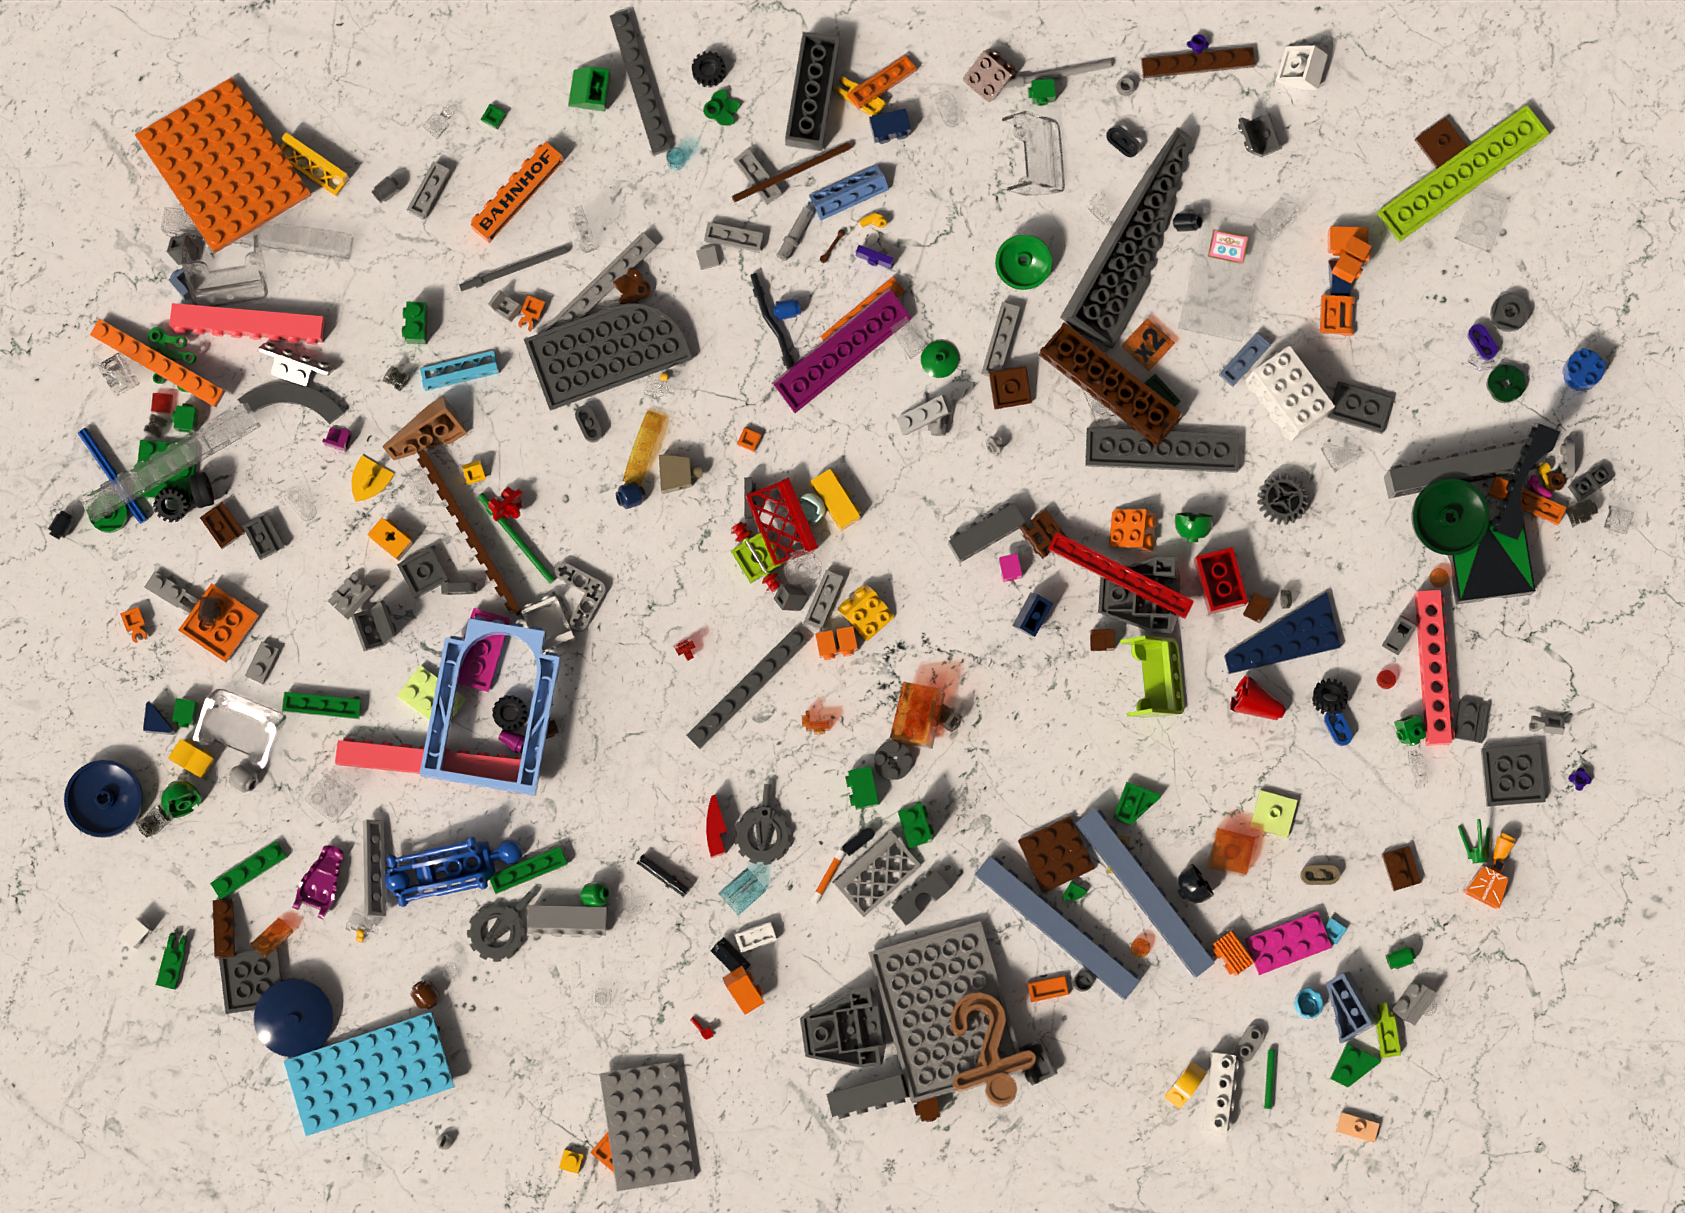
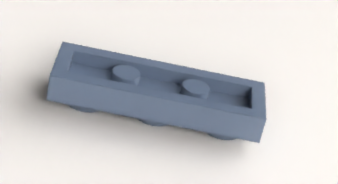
(1244, 359)

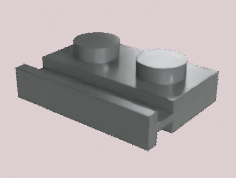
(263, 536)
(1471, 721)

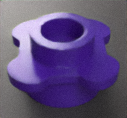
(1198, 43)
(1582, 774)

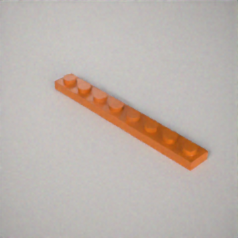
(157, 363)

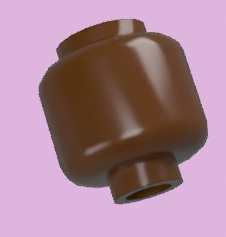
(424, 994)

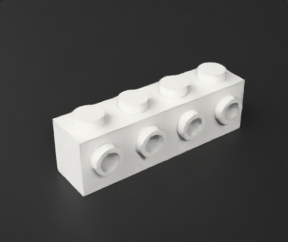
(1219, 1092)

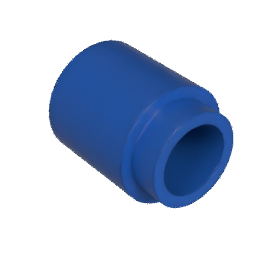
(787, 309)

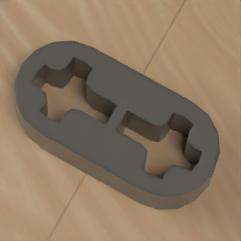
(459, 588)

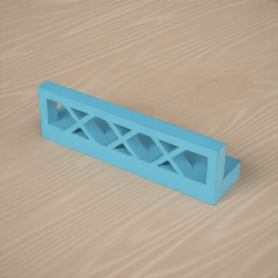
(460, 375)

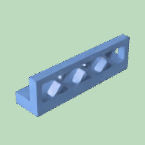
(850, 193)

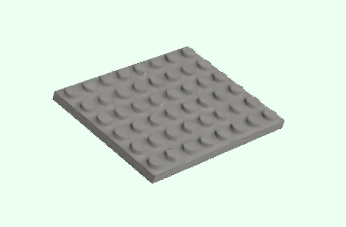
(919, 990)

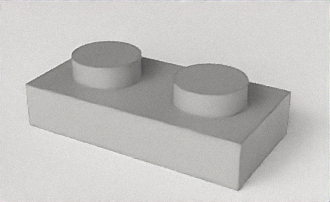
(262, 662)

